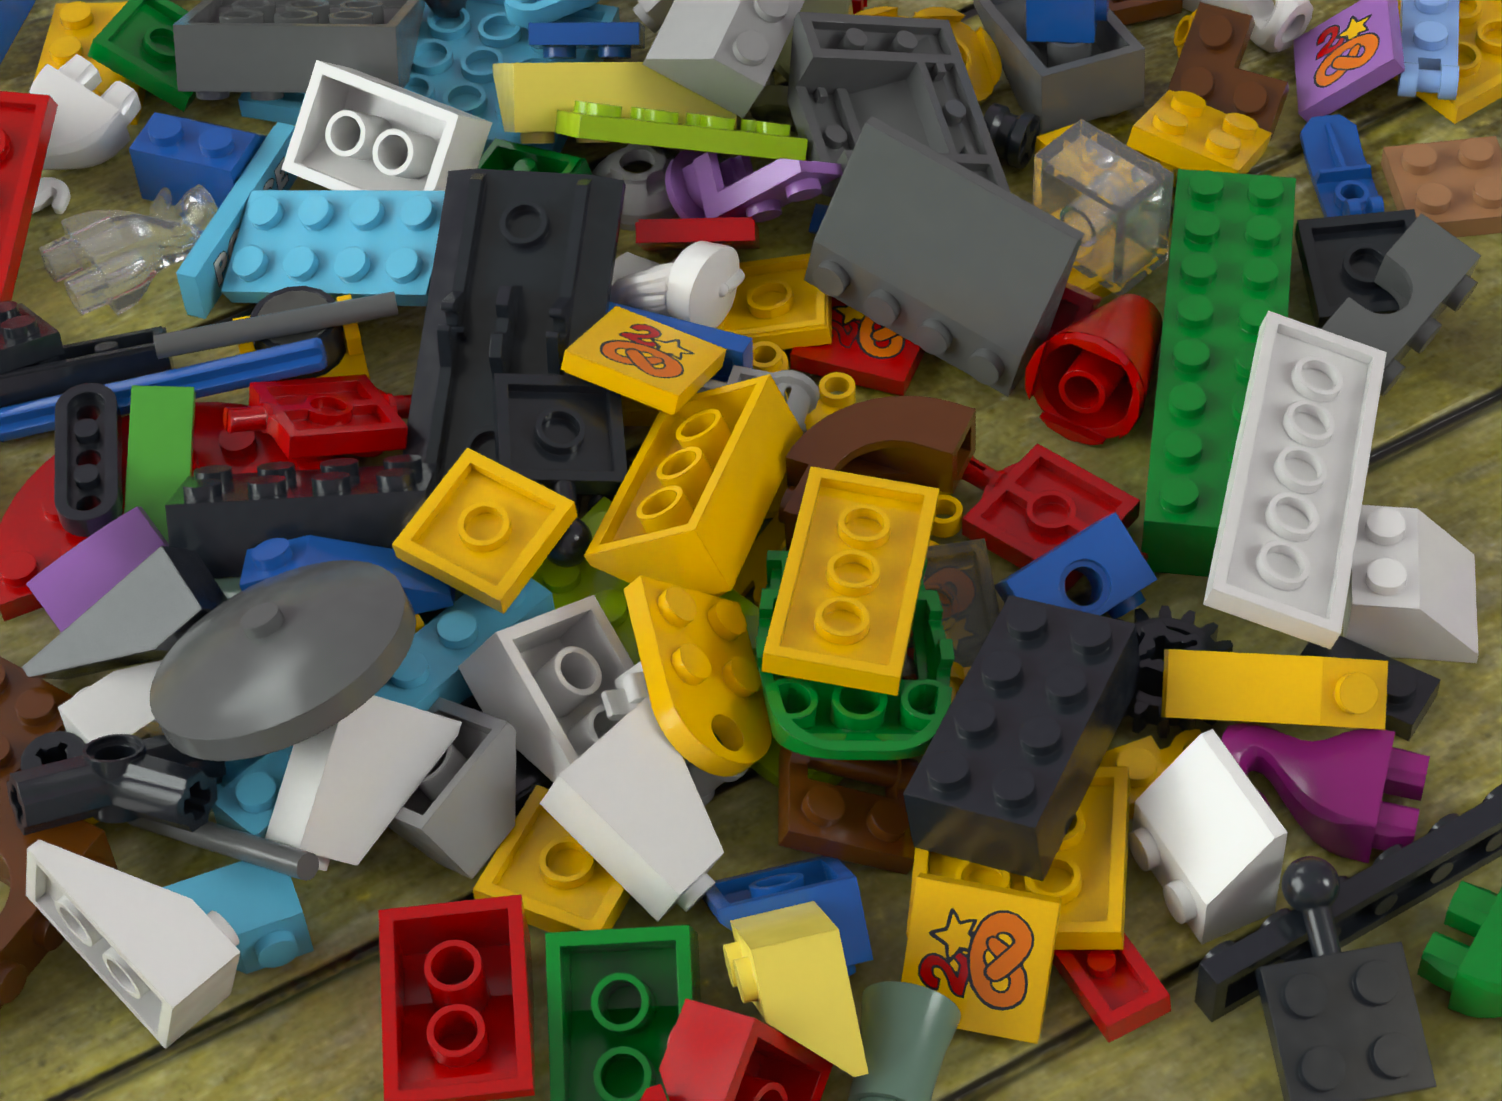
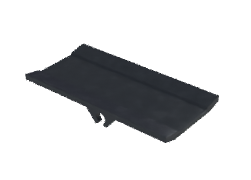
(511, 287)

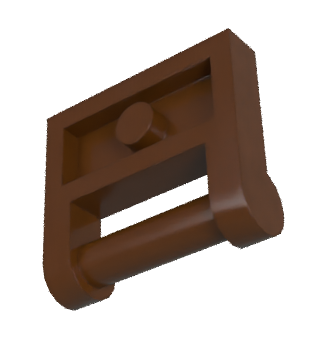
(844, 820)

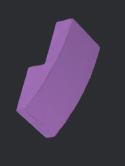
(95, 566)

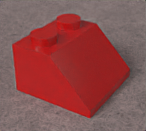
(737, 1058)

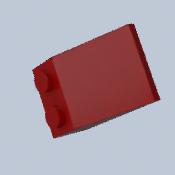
(457, 1001)

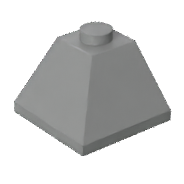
(468, 795)

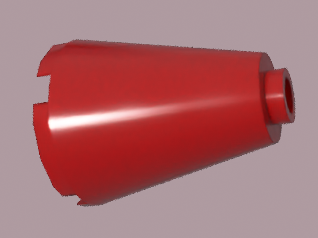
(1097, 371)

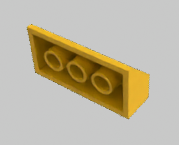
(699, 489)

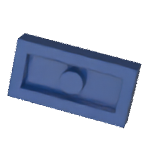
(611, 39)

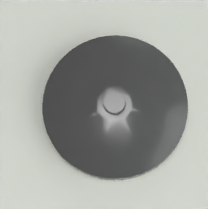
(283, 660)

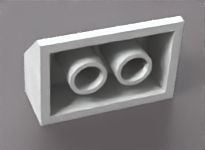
(379, 135)

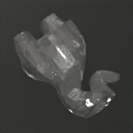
(125, 249)

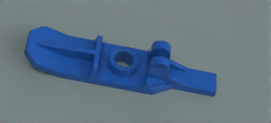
(1339, 167)

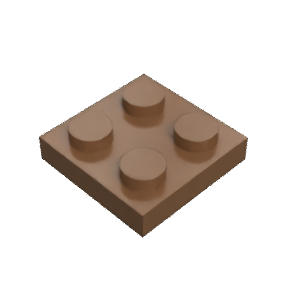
(1449, 183)

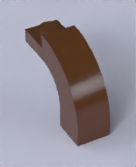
(887, 439)

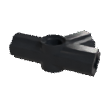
(117, 783)

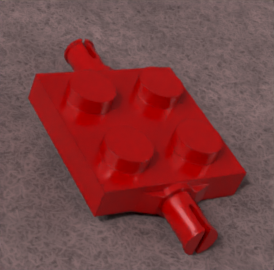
(324, 417)
(1040, 506)

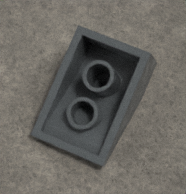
(1063, 78)

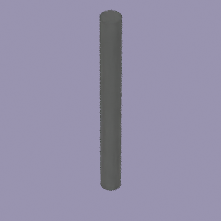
(275, 325)
(241, 846)

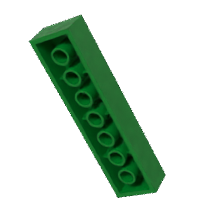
(1222, 280)

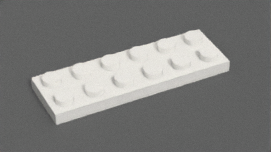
(1297, 481)

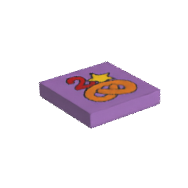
(1347, 56)

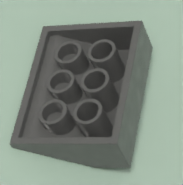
(275, 43)
(942, 256)

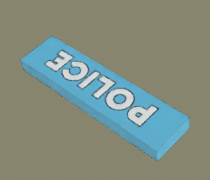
(207, 262)

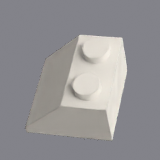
(1411, 588)
(1209, 841)

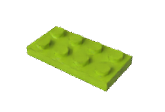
(698, 133)

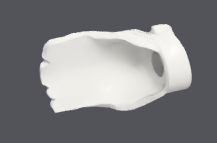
(692, 287)

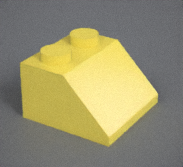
(798, 980)

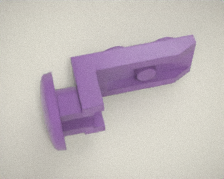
(731, 189)

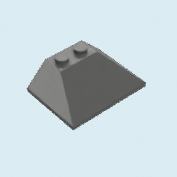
(890, 70)

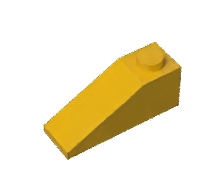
(1275, 689)

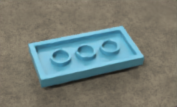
(336, 243)

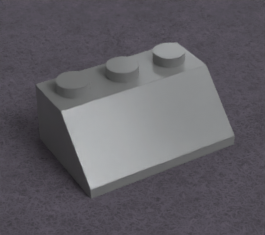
(723, 47)

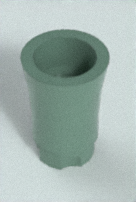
(903, 1041)

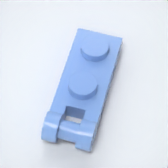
(1429, 48)

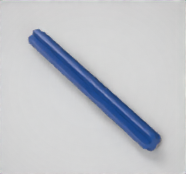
(206, 378)

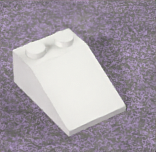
(550, 681)
(139, 938)

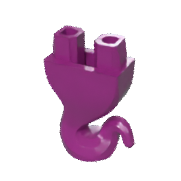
(1337, 784)

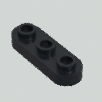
(88, 459)

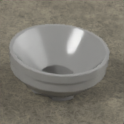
(644, 191)

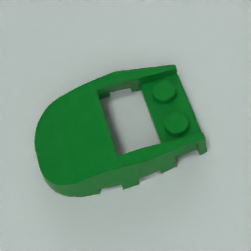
(853, 722)

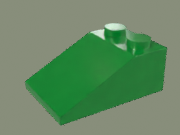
(614, 1007)

